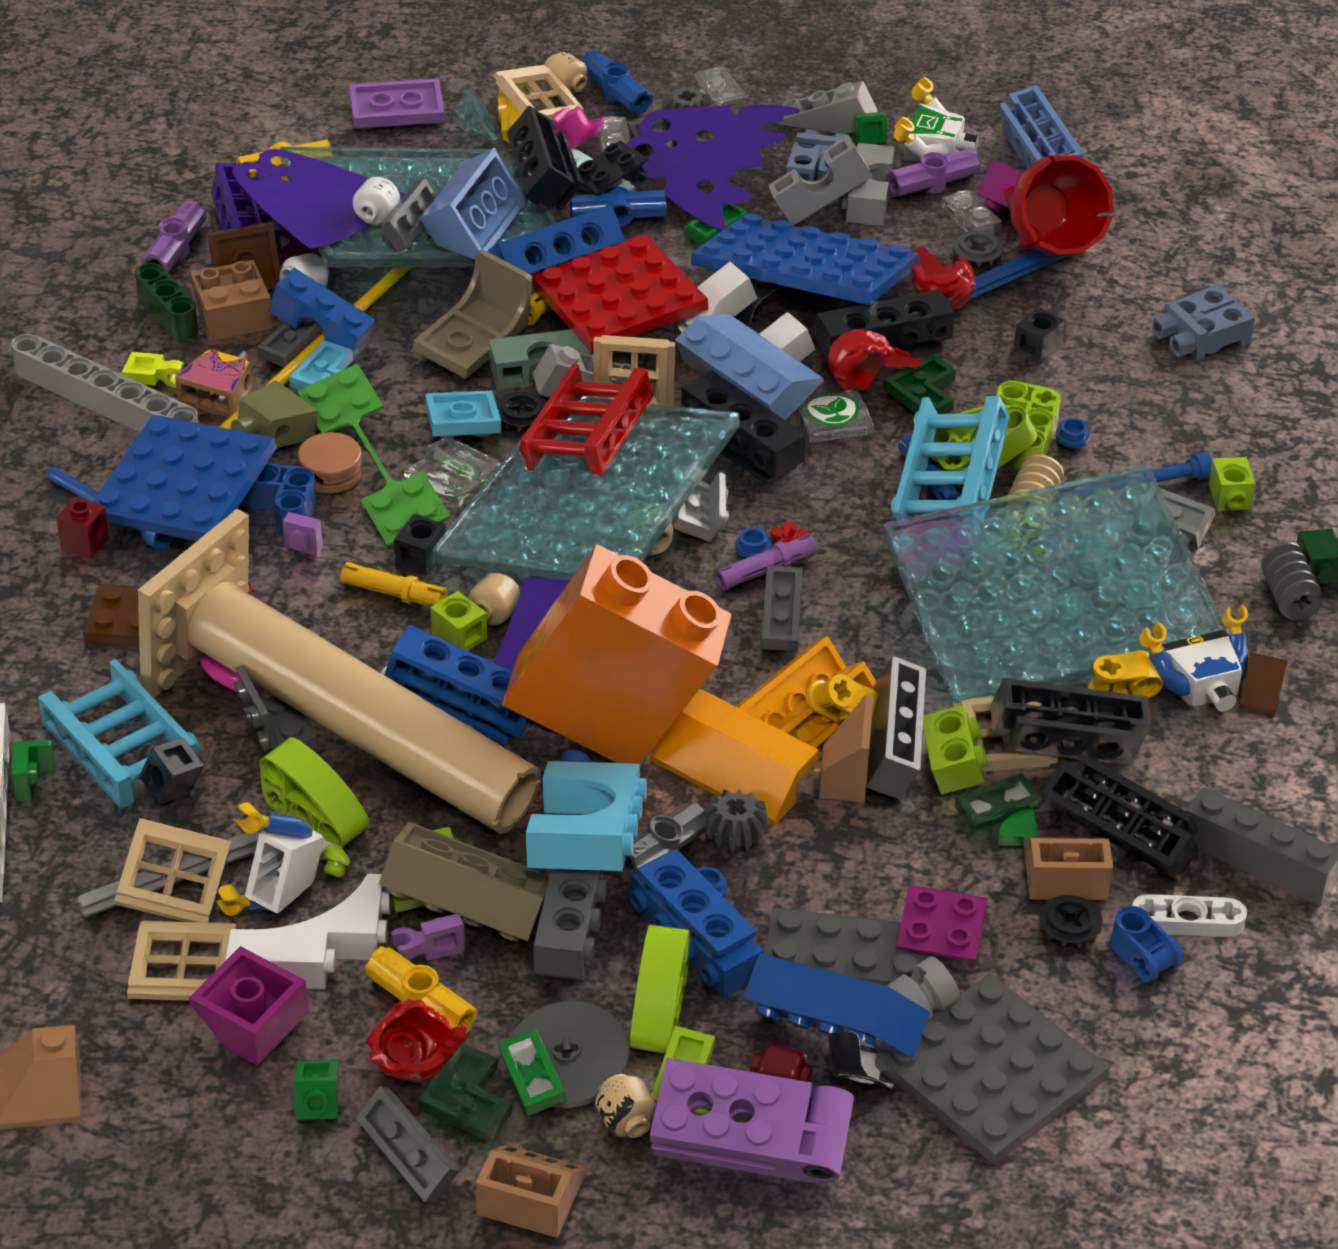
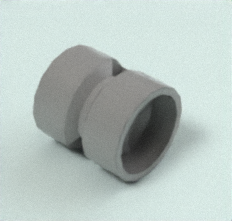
(928, 986)

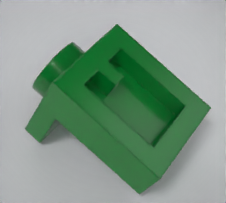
(27, 761)
(316, 1089)

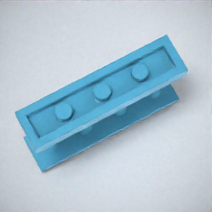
(976, 478)
(100, 758)

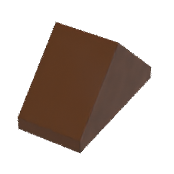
(1263, 684)

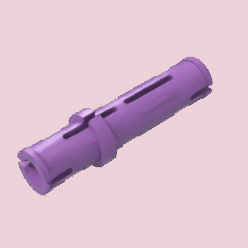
(754, 566)

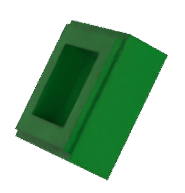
(871, 128)

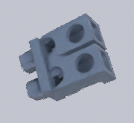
(808, 156)
(1204, 324)

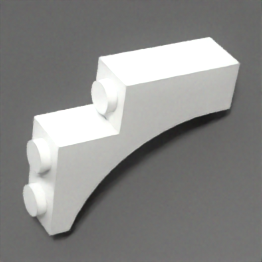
(312, 946)

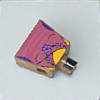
(216, 381)

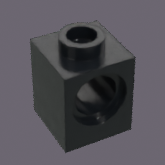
(1039, 335)
(415, 544)
(171, 770)

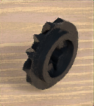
(511, 405)
(1070, 909)

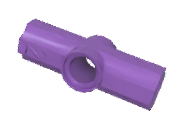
(933, 172)
(175, 235)

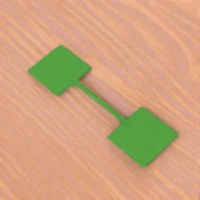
(343, 402)

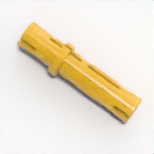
(382, 582)

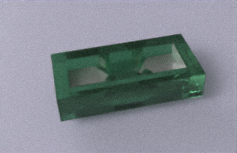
(996, 802)

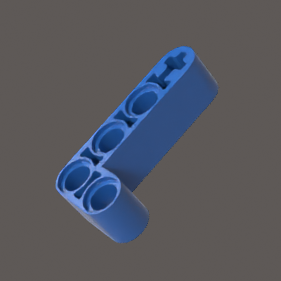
(284, 491)

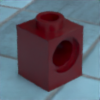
(82, 527)

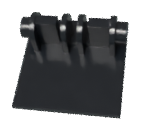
(613, 164)

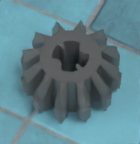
(685, 98)
(736, 820)

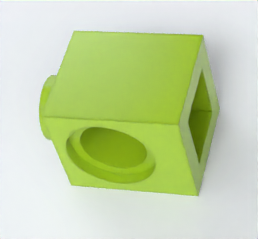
(1231, 484)
(459, 621)

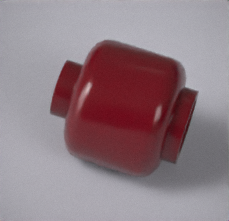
(783, 1062)

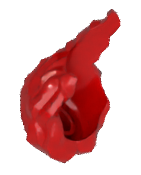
(954, 280)
(859, 356)
(414, 1041)

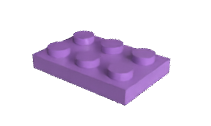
(396, 103)

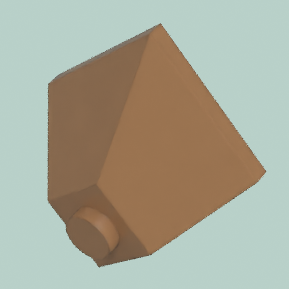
(845, 757)
(41, 1079)

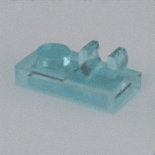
(475, 112)

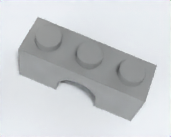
(802, 198)
(869, 202)

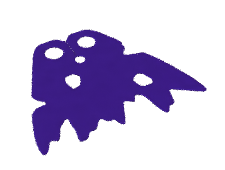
(716, 160)

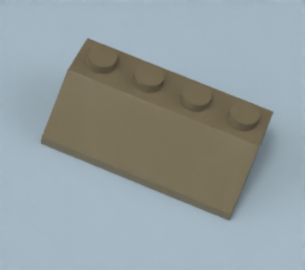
(465, 881)

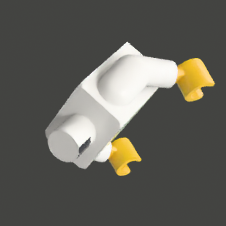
(932, 127)

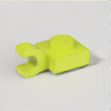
(150, 368)

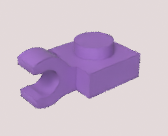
(435, 940)

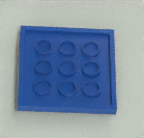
(183, 477)

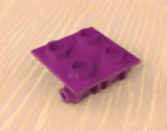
(941, 923)

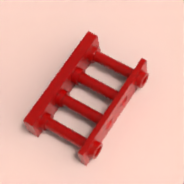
(604, 436)

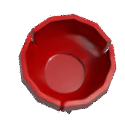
(1058, 205)

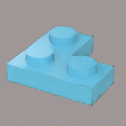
(321, 363)

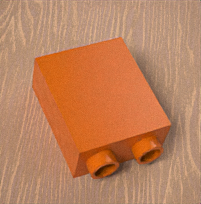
(617, 657)

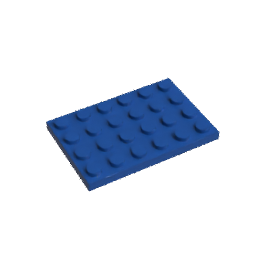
(807, 258)

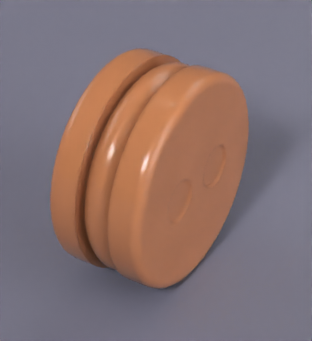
(333, 460)

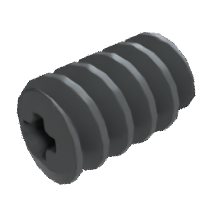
(1291, 581)

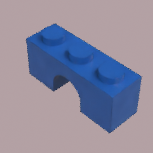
(302, 297)

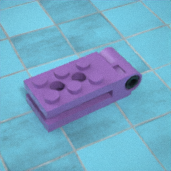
(789, 1130)

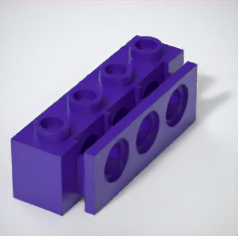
(234, 205)

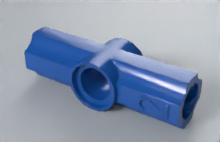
(616, 82)
(625, 204)

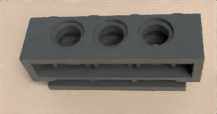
(569, 922)

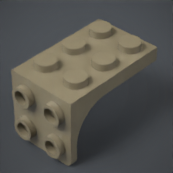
(490, 309)

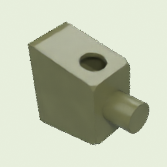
(276, 414)

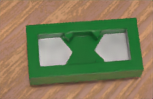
(532, 1072)

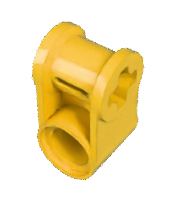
(1126, 674)
(837, 697)

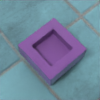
(302, 533)

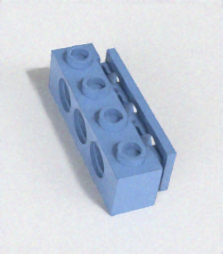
(1035, 127)

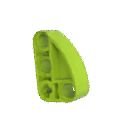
(1043, 409)
(1018, 437)
(306, 787)
(660, 988)

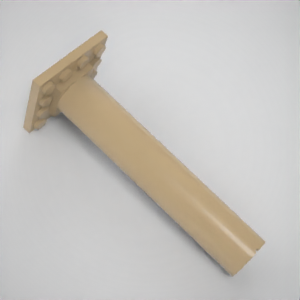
(205, 608)

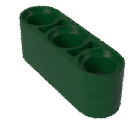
(166, 301)

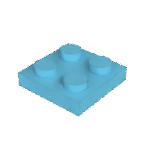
(462, 413)

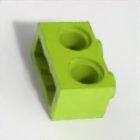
(953, 749)

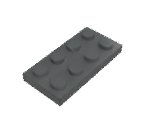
(840, 944)

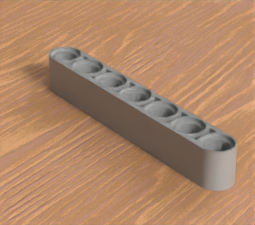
(93, 384)

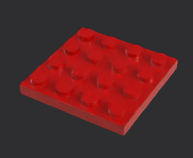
(619, 291)

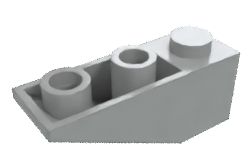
(832, 109)
(558, 361)

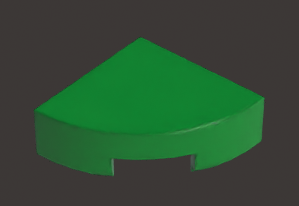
(1016, 827)

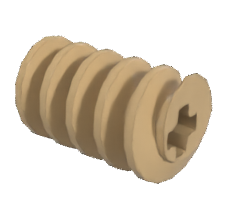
(1037, 472)

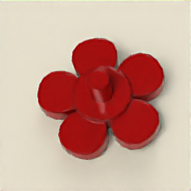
(787, 532)

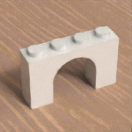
(732, 292)

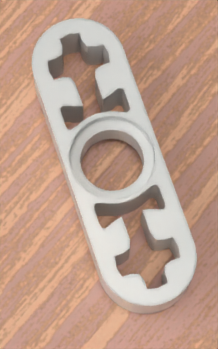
(1215, 906)

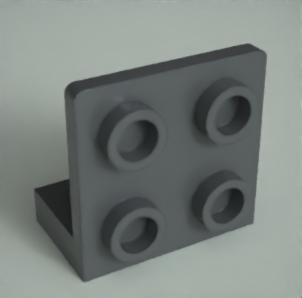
(272, 716)

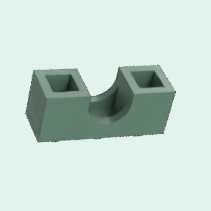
(516, 356)

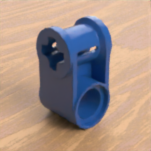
(1143, 943)

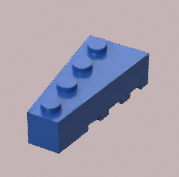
(835, 1004)

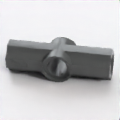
(665, 835)

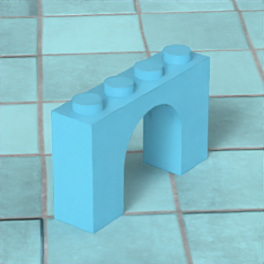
(603, 837)

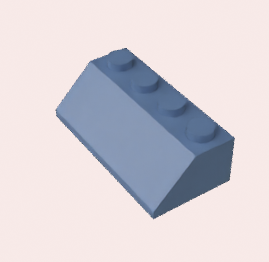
(474, 206)
(747, 362)

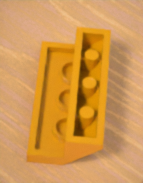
(783, 699)
(733, 750)

